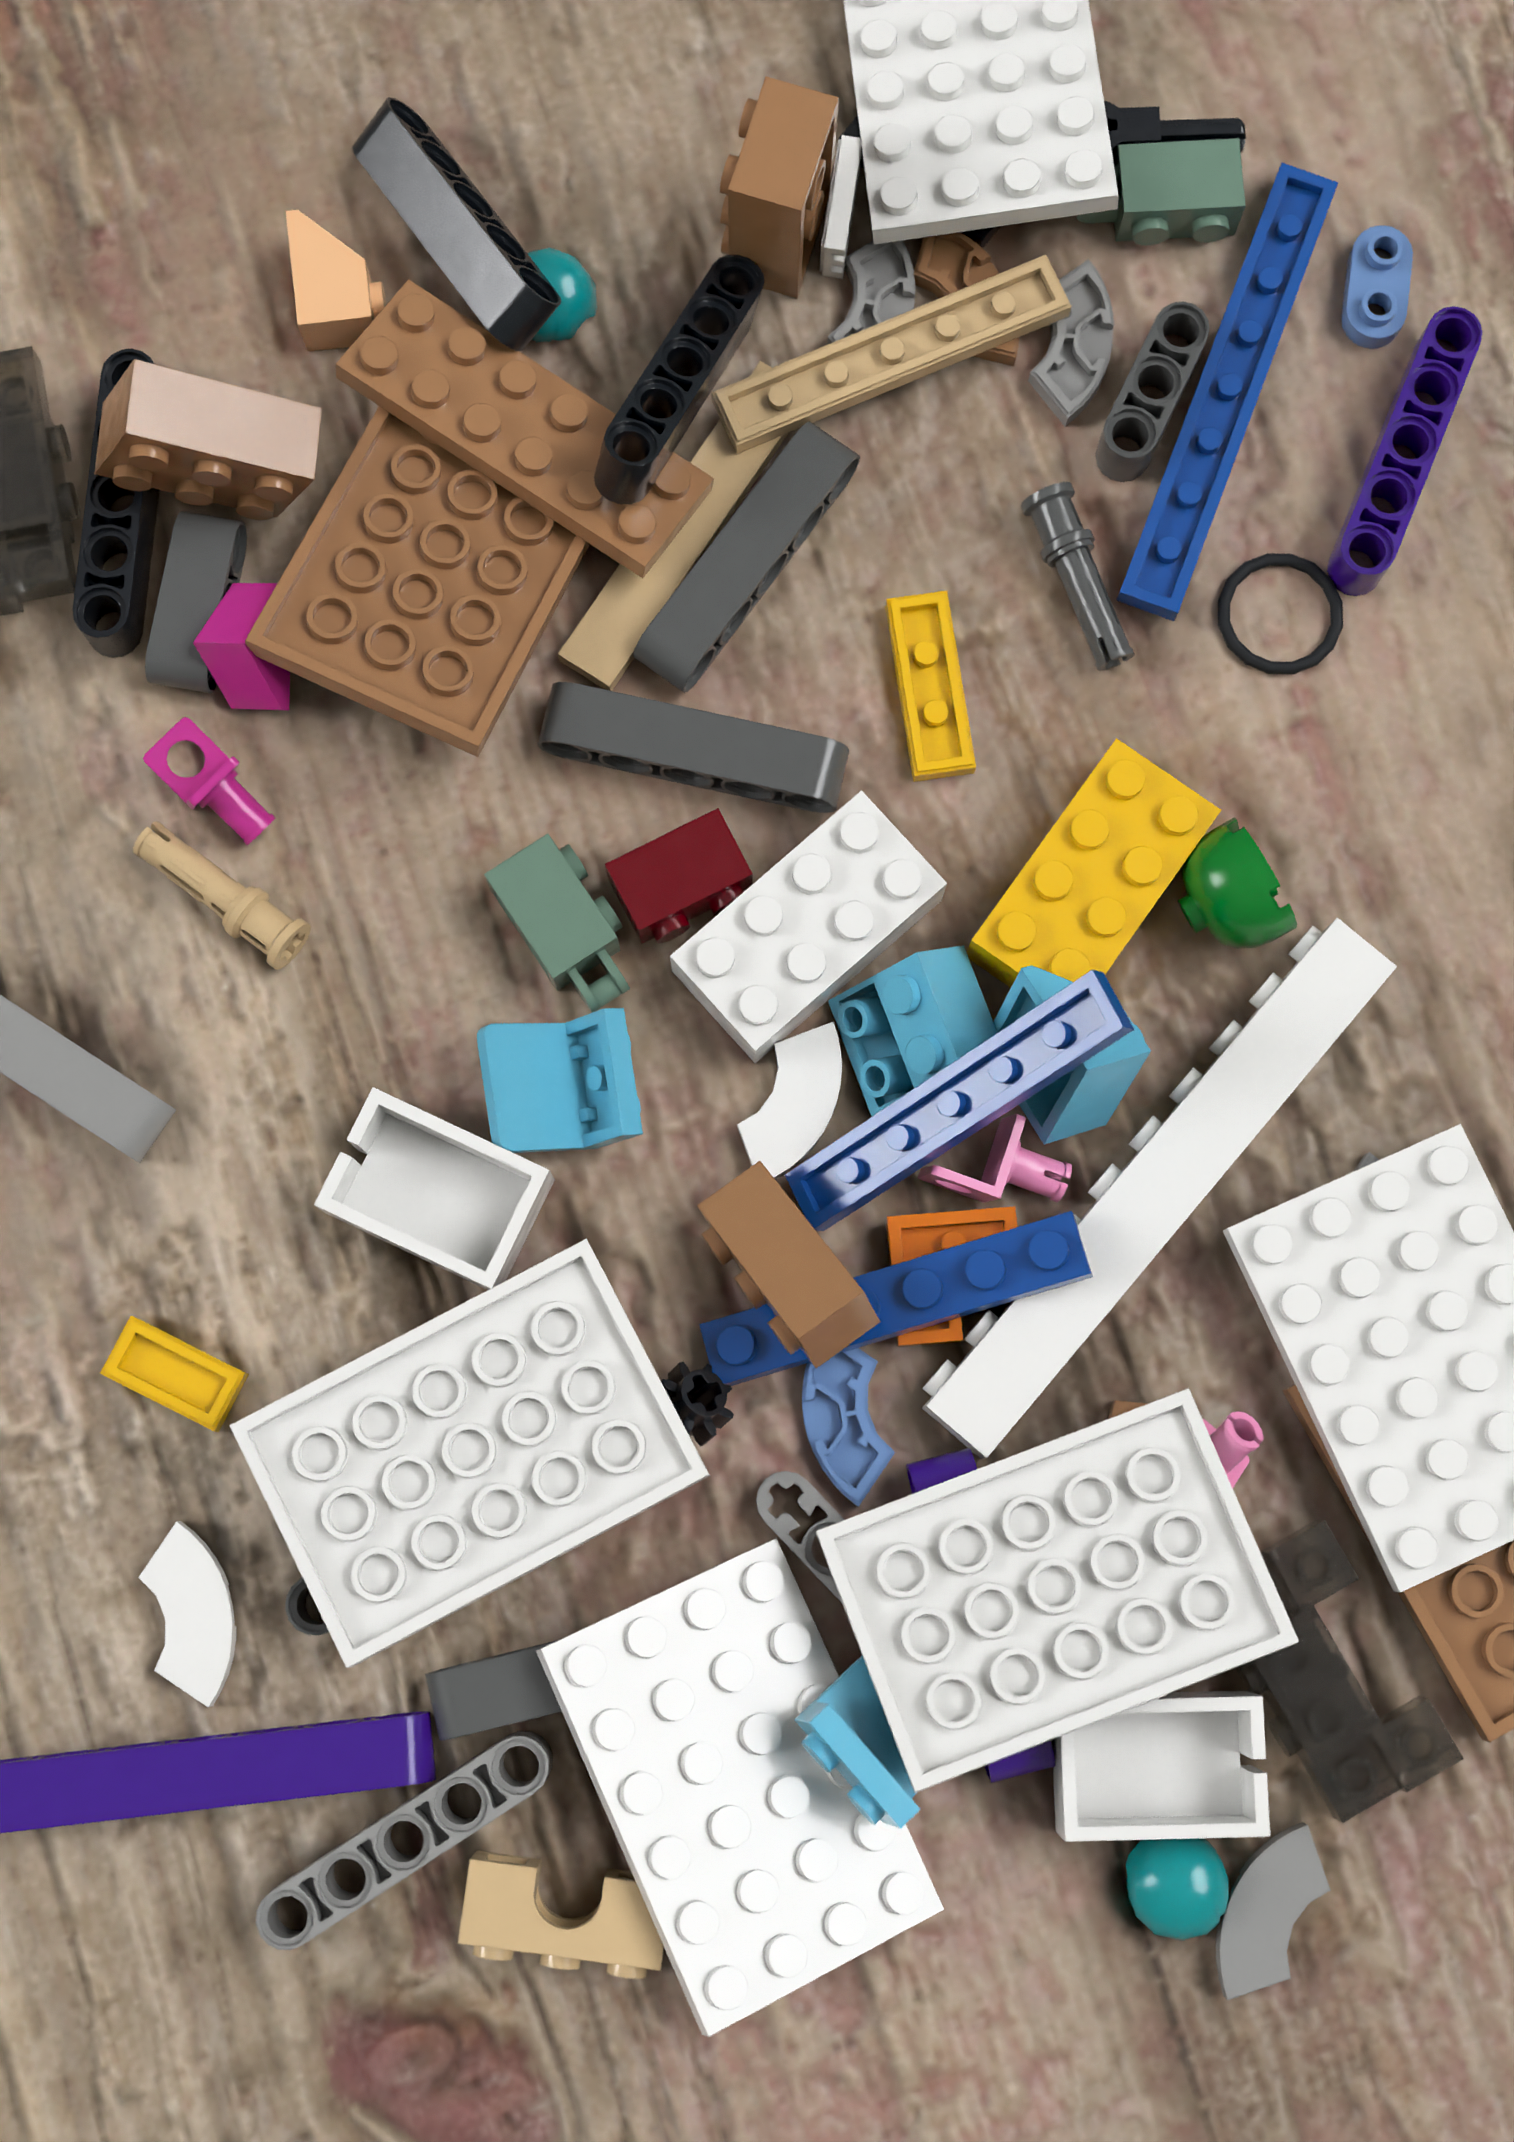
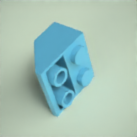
(911, 1022)

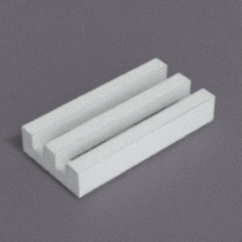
(840, 206)

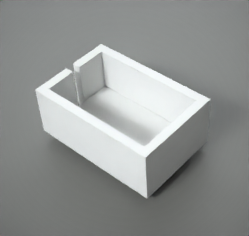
(436, 1190)
(1165, 1771)

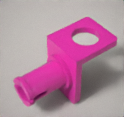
(214, 783)

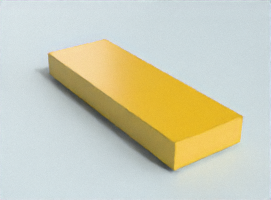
(930, 686)

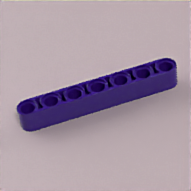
(216, 1771)

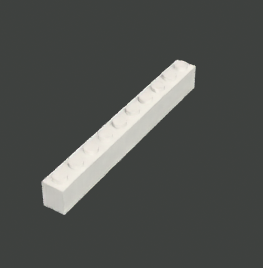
(1162, 1183)

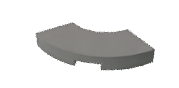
(881, 286)
(1078, 346)
(1262, 1910)

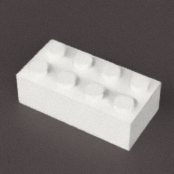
(808, 926)

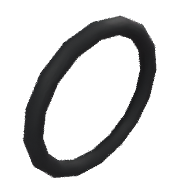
(1302, 565)

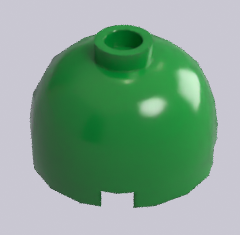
(1233, 890)

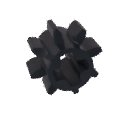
(698, 1400)

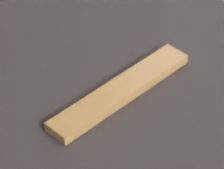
(891, 354)
(614, 623)

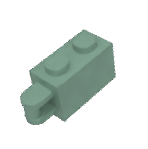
(1176, 191)
(560, 919)

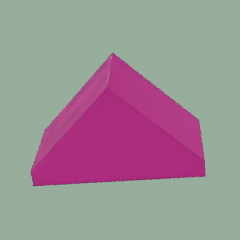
(240, 675)

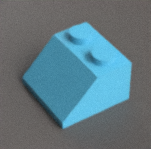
(1087, 1093)

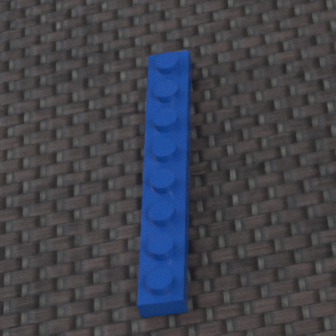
(1227, 392)

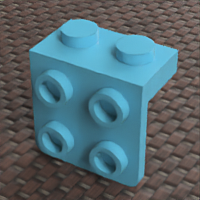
(560, 1083)
(852, 1734)

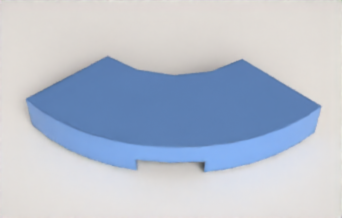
(840, 1423)

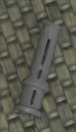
(1068, 549)

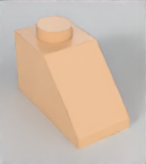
(330, 286)

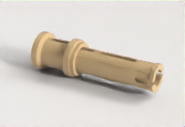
(242, 909)

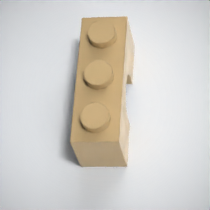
(508, 1915)

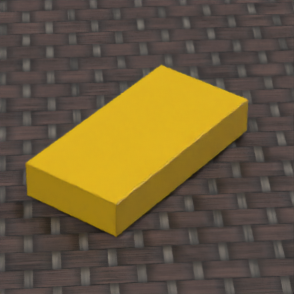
(174, 1373)

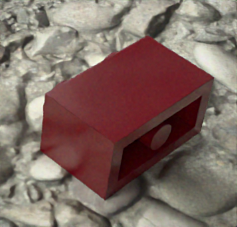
(679, 877)

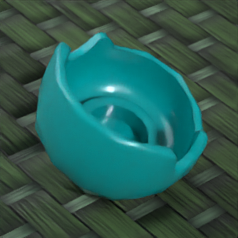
(575, 291)
(1177, 1886)

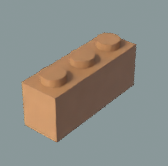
(786, 1266)

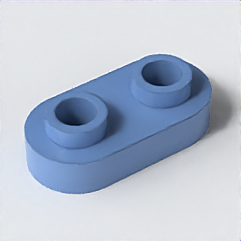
(1377, 282)

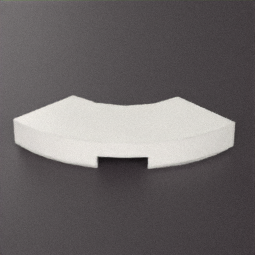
(800, 1102)
(196, 1614)

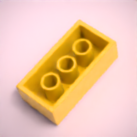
(1095, 872)

